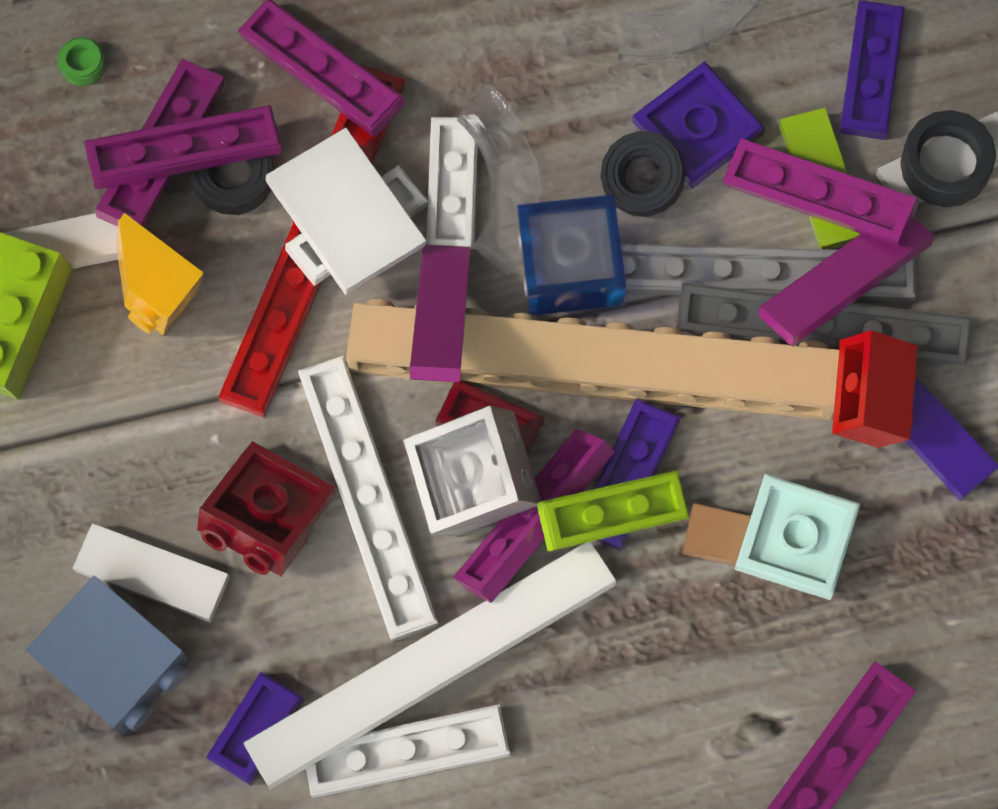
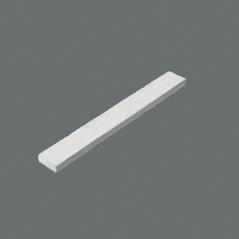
(429, 665)

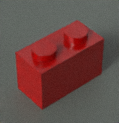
(875, 389)

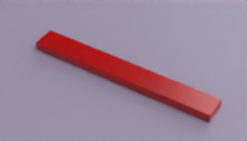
(284, 304)

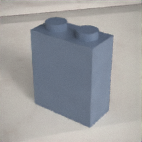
(109, 656)

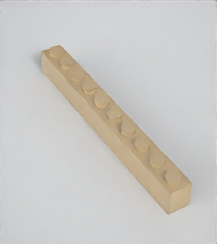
(611, 361)

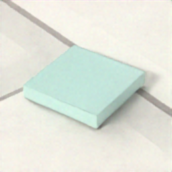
(797, 537)

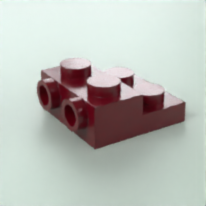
(263, 510)

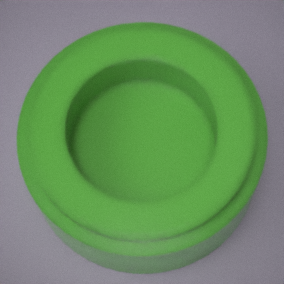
(82, 61)

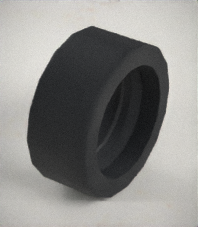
(955, 125)

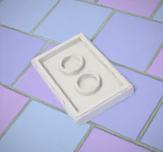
(345, 211)

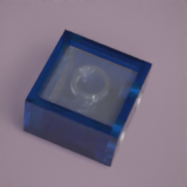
(571, 255)

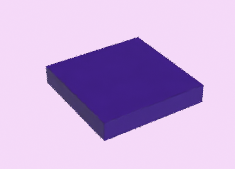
(701, 121)

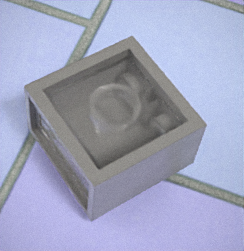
(472, 471)

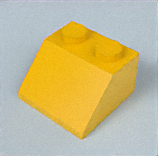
(153, 277)

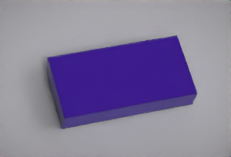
(261, 708)

